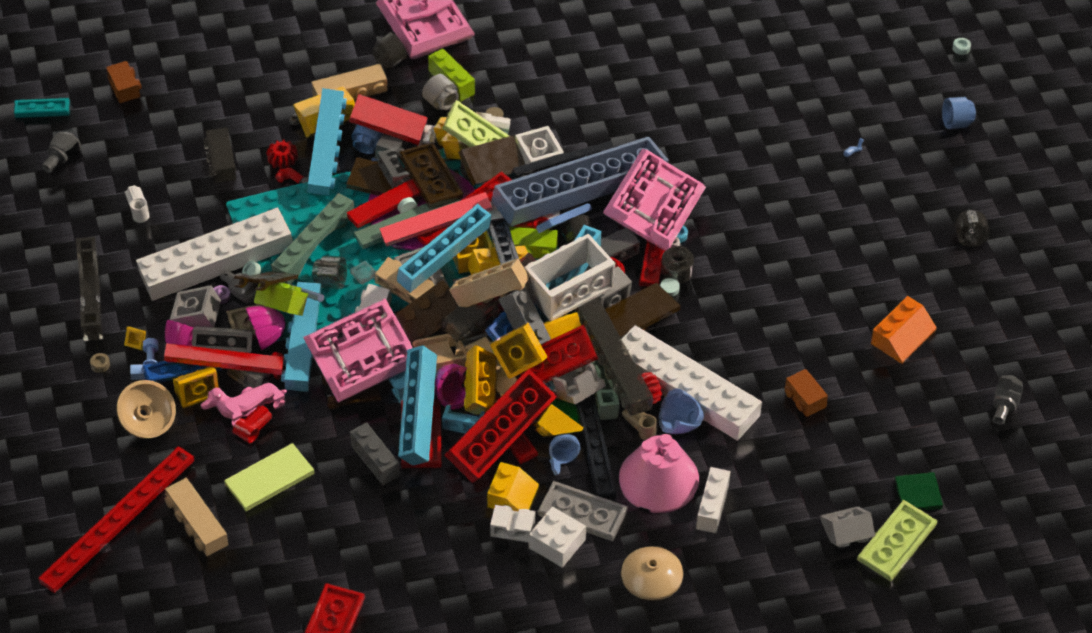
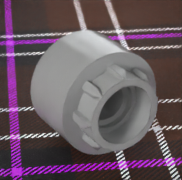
(440, 92)

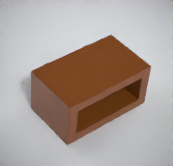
(123, 81)
(806, 392)

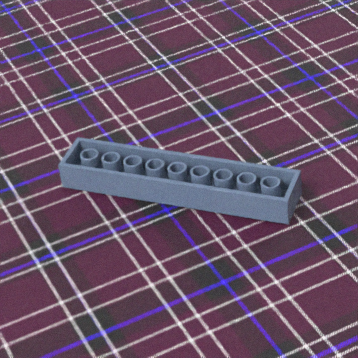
(569, 183)

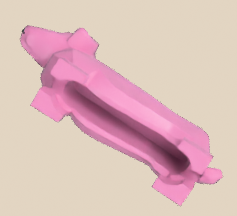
(244, 403)

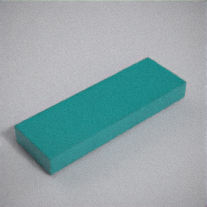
(41, 107)

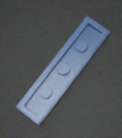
(560, 219)

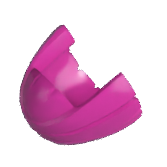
(268, 324)
(178, 333)
(449, 385)

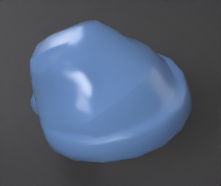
(563, 450)

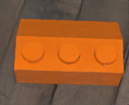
(903, 330)

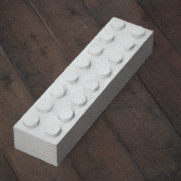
(214, 253)
(721, 401)

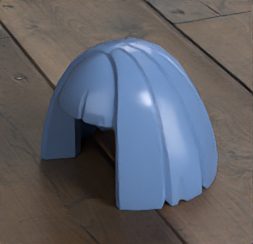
(679, 413)

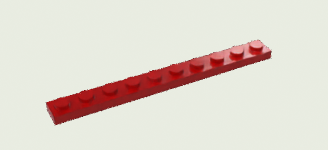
(116, 519)

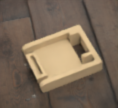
(441, 347)

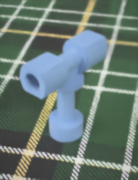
(150, 346)

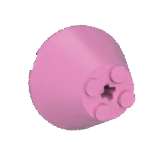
(659, 476)

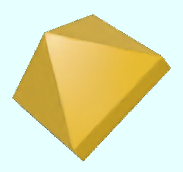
(134, 338)

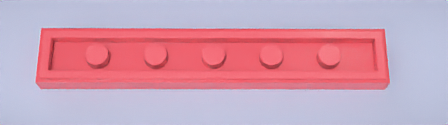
(432, 220)

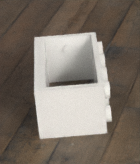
(577, 290)

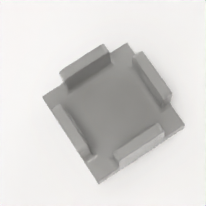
(575, 387)

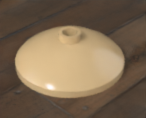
(154, 400)
(650, 581)

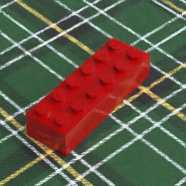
(500, 425)

